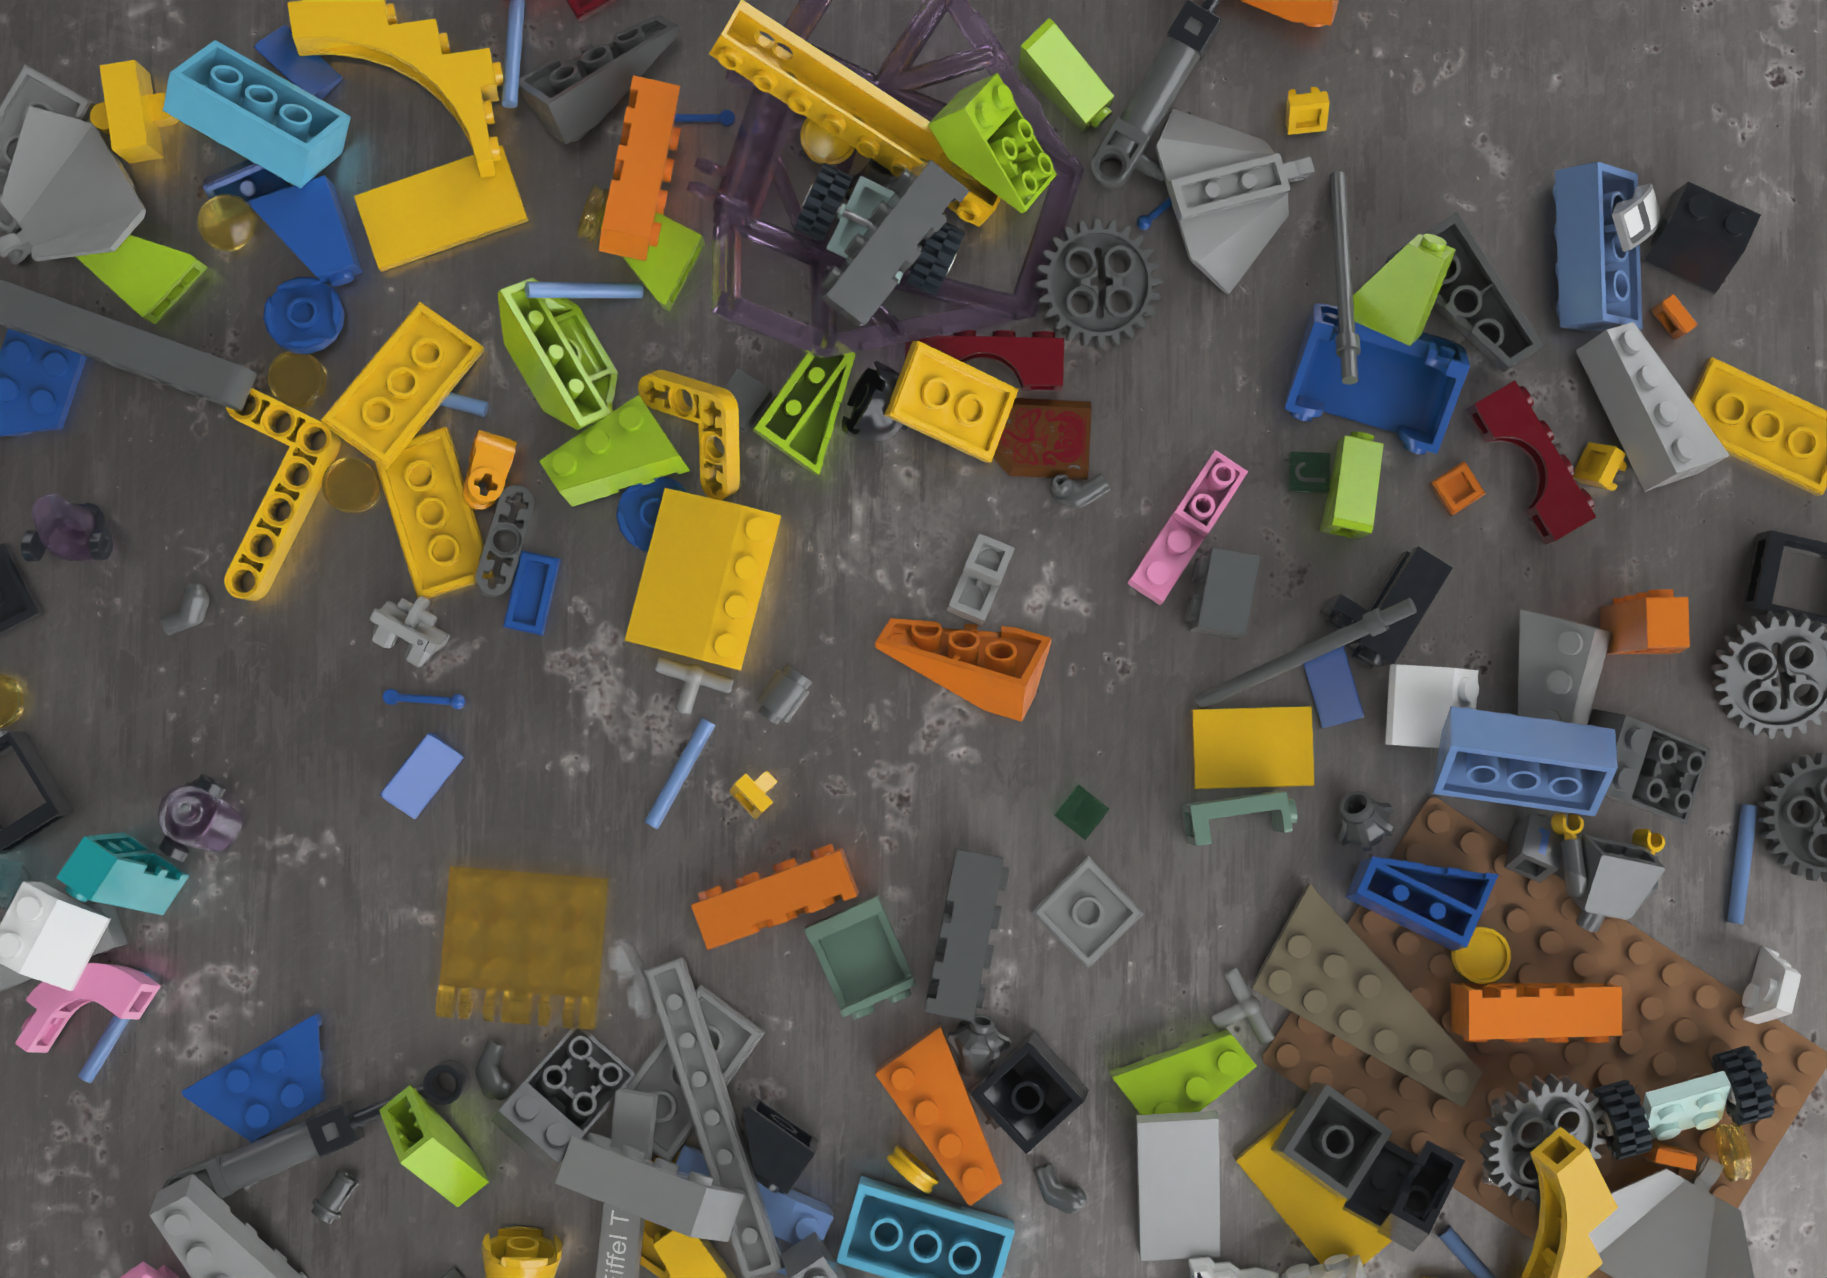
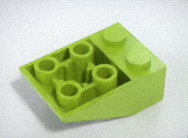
(994, 142)

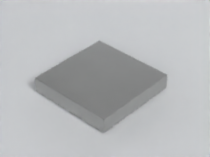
(1087, 912)

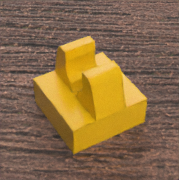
(1307, 111)
(1599, 466)
(753, 793)

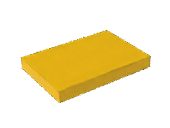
(951, 401)
(1252, 747)

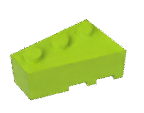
(806, 408)
(613, 455)
(1185, 1076)

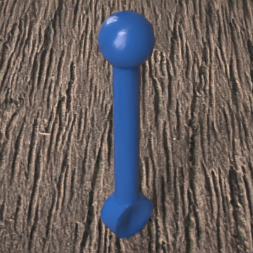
(726, 118)
(1144, 221)
(392, 697)

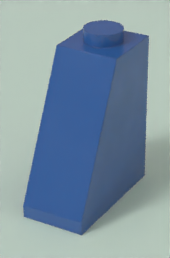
(313, 228)

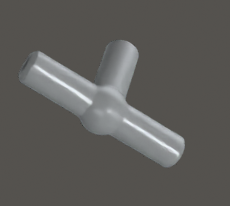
(693, 677)
(1247, 1006)

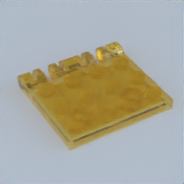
(524, 939)

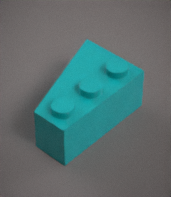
(121, 874)

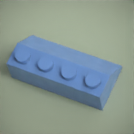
(1594, 276)
(1525, 761)

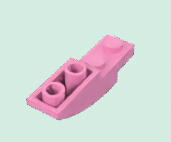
(1187, 527)

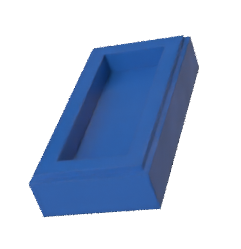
(531, 593)

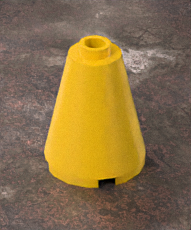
(521, 1253)

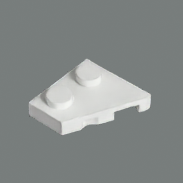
(1772, 988)

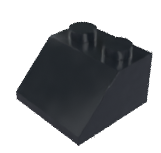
(1700, 237)
(1030, 1092)
(777, 1146)

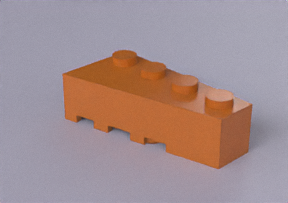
(641, 169)

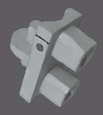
(411, 624)

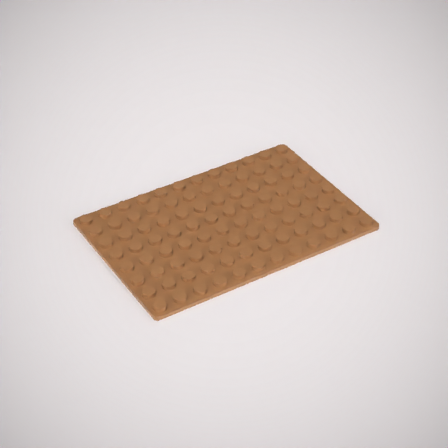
(1669, 1025)

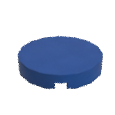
(304, 315)
(632, 506)

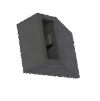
(1654, 766)
(562, 1097)

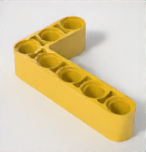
(281, 490)

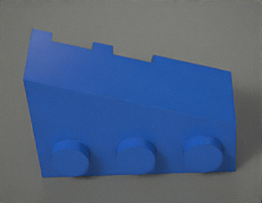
(1423, 898)

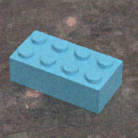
(256, 113)
(921, 1236)

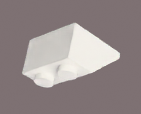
(1422, 699)
(49, 935)

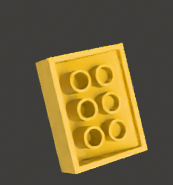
(703, 578)

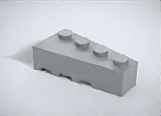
(1648, 408)
(1558, 667)
(649, 1188)
(211, 1238)

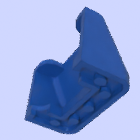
(1397, 386)

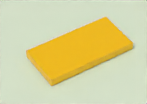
(439, 210)
(402, 385)
(1764, 425)
(430, 515)
(1306, 1205)

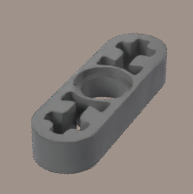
(522, 516)

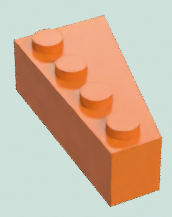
(1647, 623)
(774, 897)
(1536, 1011)
(938, 1106)

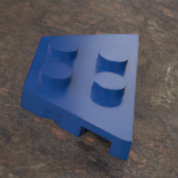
(35, 384)
(266, 1083)

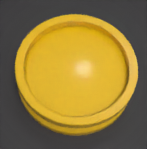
(822, 146)
(1484, 958)
(913, 1169)

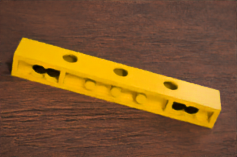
(835, 96)

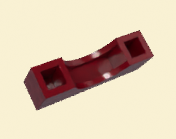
(1033, 360)
(1559, 501)

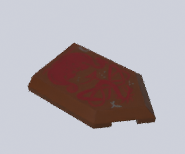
(1046, 439)

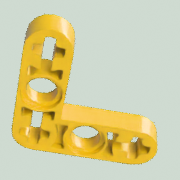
(716, 415)

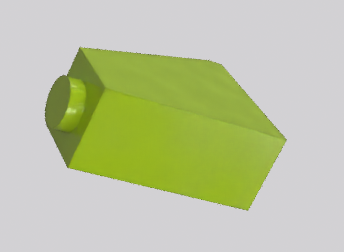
(1065, 77)
(669, 262)
(146, 275)
(1404, 289)
(1353, 487)
(432, 1147)

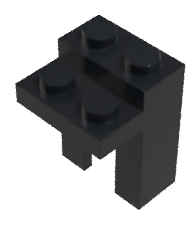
(1414, 576)
(1405, 1192)

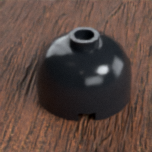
(869, 405)

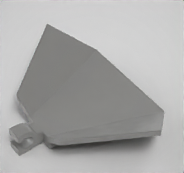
(66, 191)
(1224, 193)
(1673, 1229)

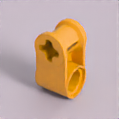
(488, 463)

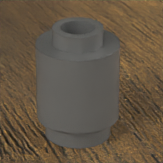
(783, 695)

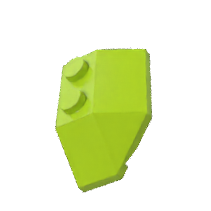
(558, 356)

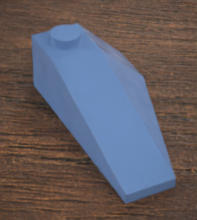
(790, 1214)

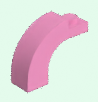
(115, 987)

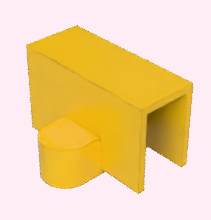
(131, 112)

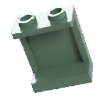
(1197, 814)
(861, 957)

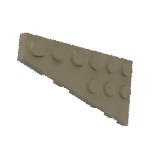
(1344, 988)

